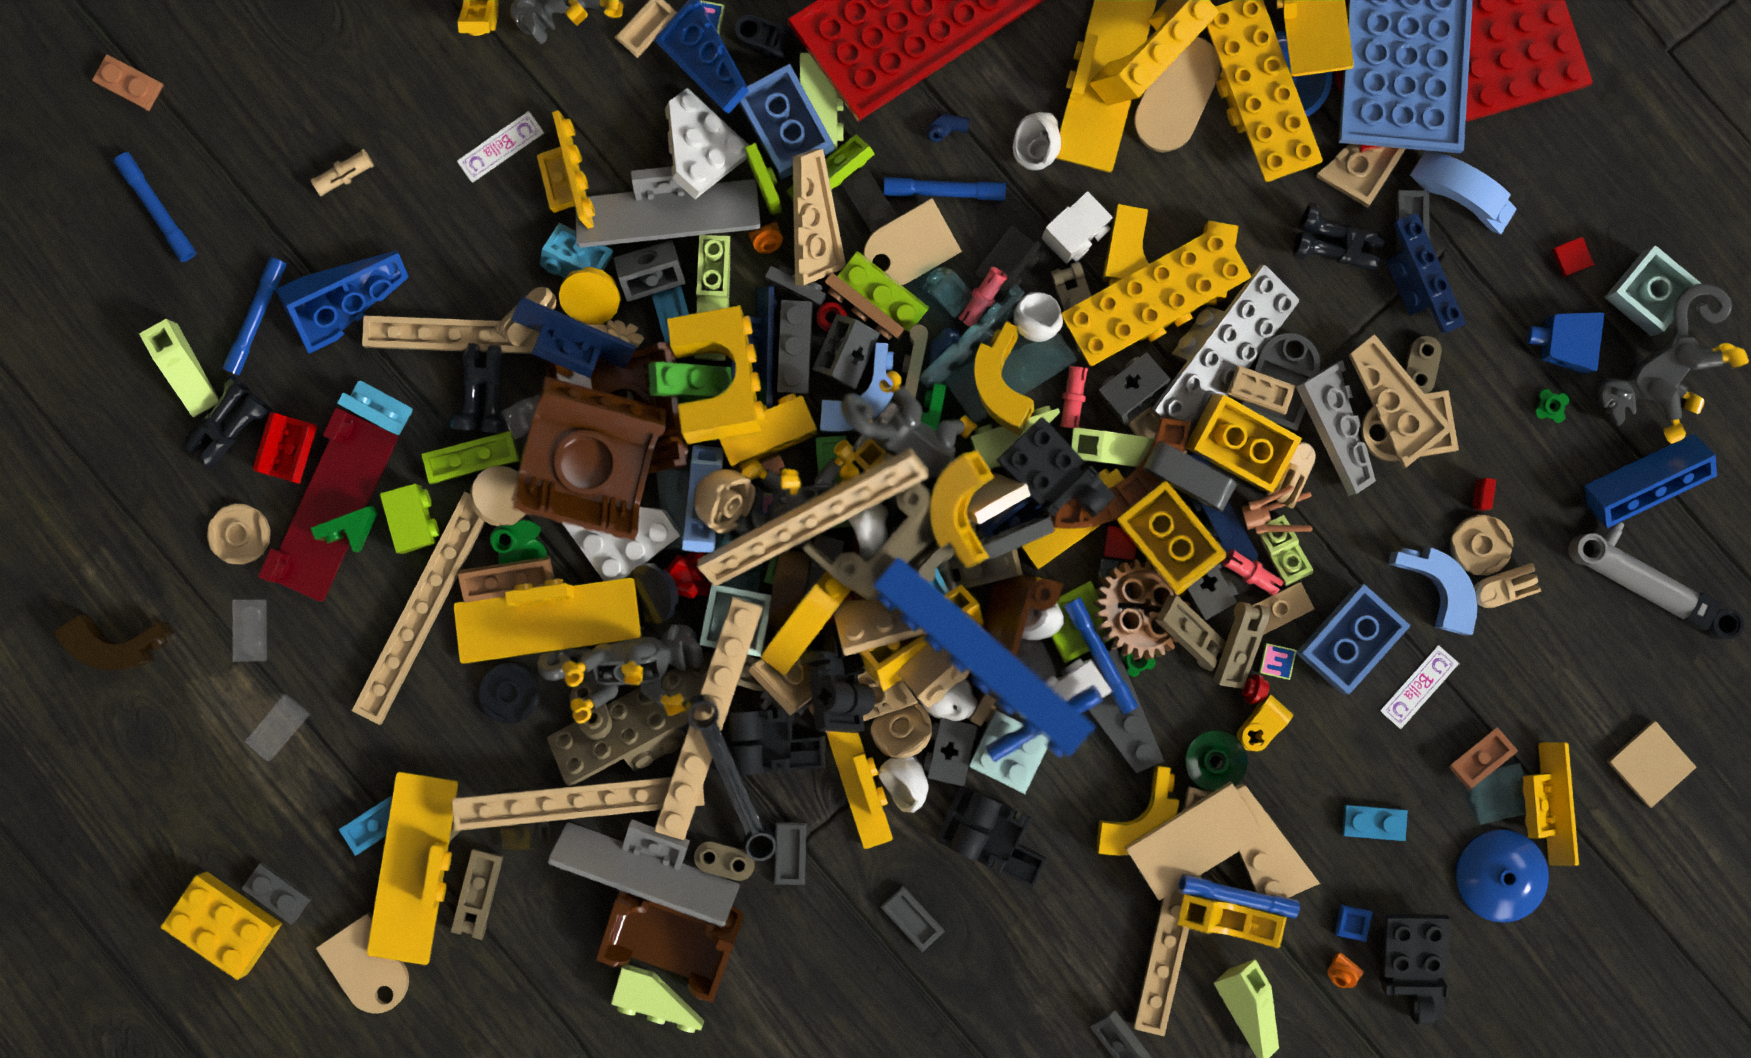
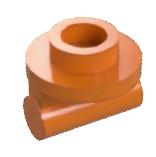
(766, 238)
(1344, 972)

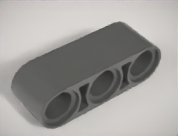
(1190, 476)

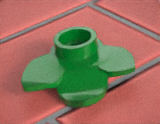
(522, 544)

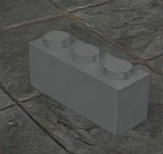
(795, 348)

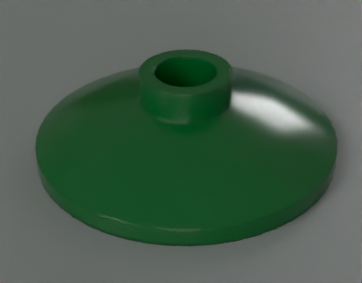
(1219, 745)

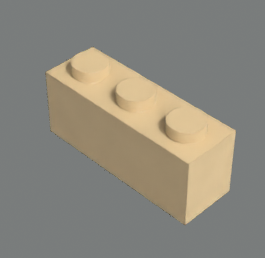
(931, 673)

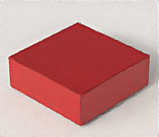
(1572, 257)
(1484, 494)
(1118, 544)

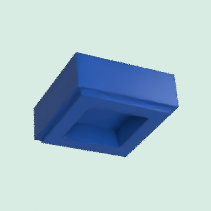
(1353, 923)

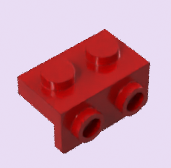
(284, 447)

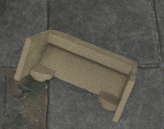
(907, 543)

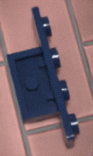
(1422, 277)
(763, 337)
(569, 340)
(1224, 525)

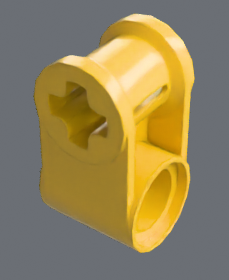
(1267, 721)

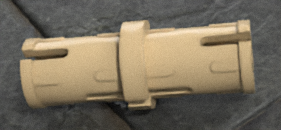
(342, 172)

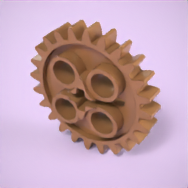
(1140, 637)

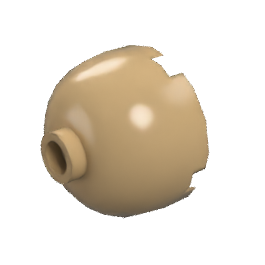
(723, 498)

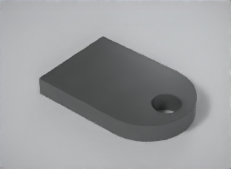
(1278, 364)

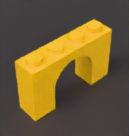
(1176, 27)
(1126, 244)
(737, 408)

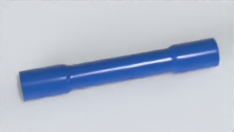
(980, 190)
(173, 235)
(241, 347)
(1084, 624)
(1013, 740)
(1270, 903)

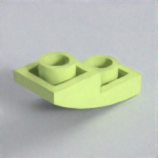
(1286, 553)

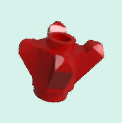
(688, 577)

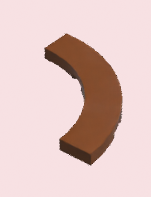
(1131, 489)

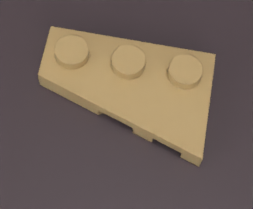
(869, 625)

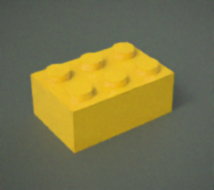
(781, 429)
(1243, 442)
(1171, 538)
(221, 925)

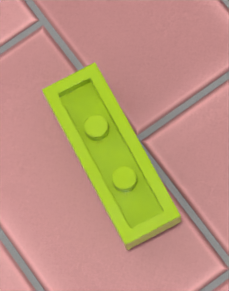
(845, 161)
(883, 291)
(470, 457)

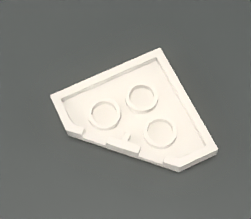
(700, 144)
(617, 557)

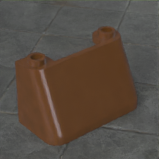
(1010, 608)
(670, 942)

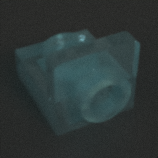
(948, 290)

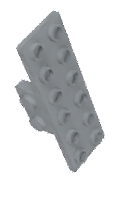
(665, 210)
(1222, 342)
(647, 867)

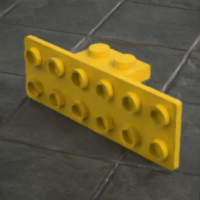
(1317, 36)
(1261, 90)
(1090, 126)
(1156, 296)
(547, 619)
(413, 868)

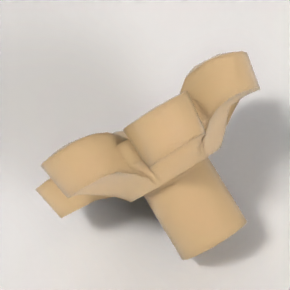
(627, 334)

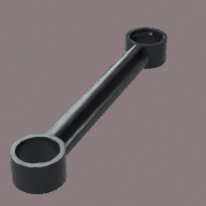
(731, 777)

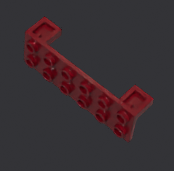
(338, 487)

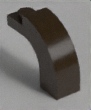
(788, 586)
(89, 646)

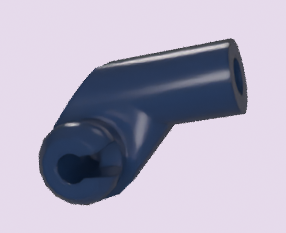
(944, 125)
(942, 342)

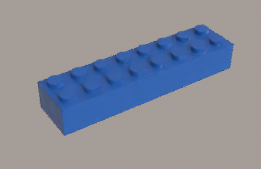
(984, 657)

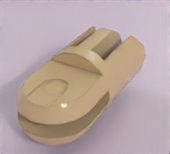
(517, 333)
(1296, 474)
(1507, 586)

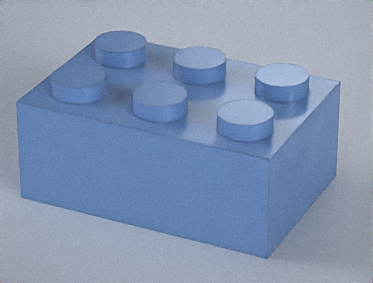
(784, 119)
(1353, 639)

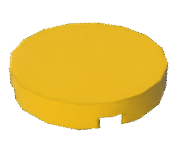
(589, 296)

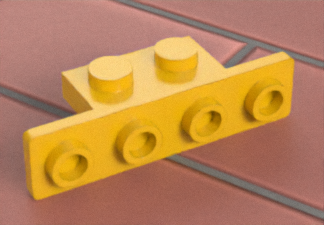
(562, 176)
(858, 781)
(1551, 804)

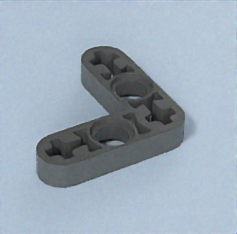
(1015, 536)

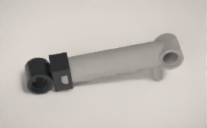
(1692, 608)

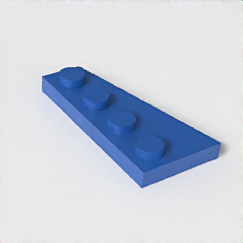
(702, 54)

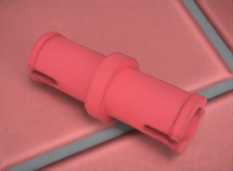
(983, 296)
(1073, 397)
(1252, 572)

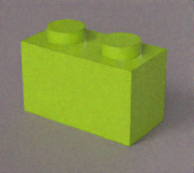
(409, 518)

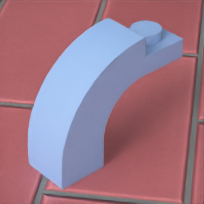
(1467, 186)
(831, 415)
(698, 535)
(1454, 586)

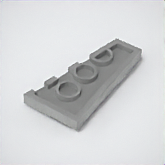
(1332, 415)

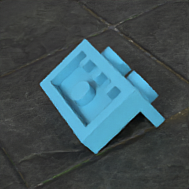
(562, 255)
(377, 407)

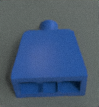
(1570, 340)

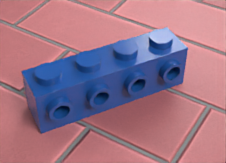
(1651, 480)

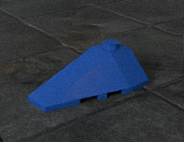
(334, 298)

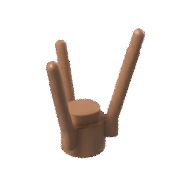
(1257, 513)

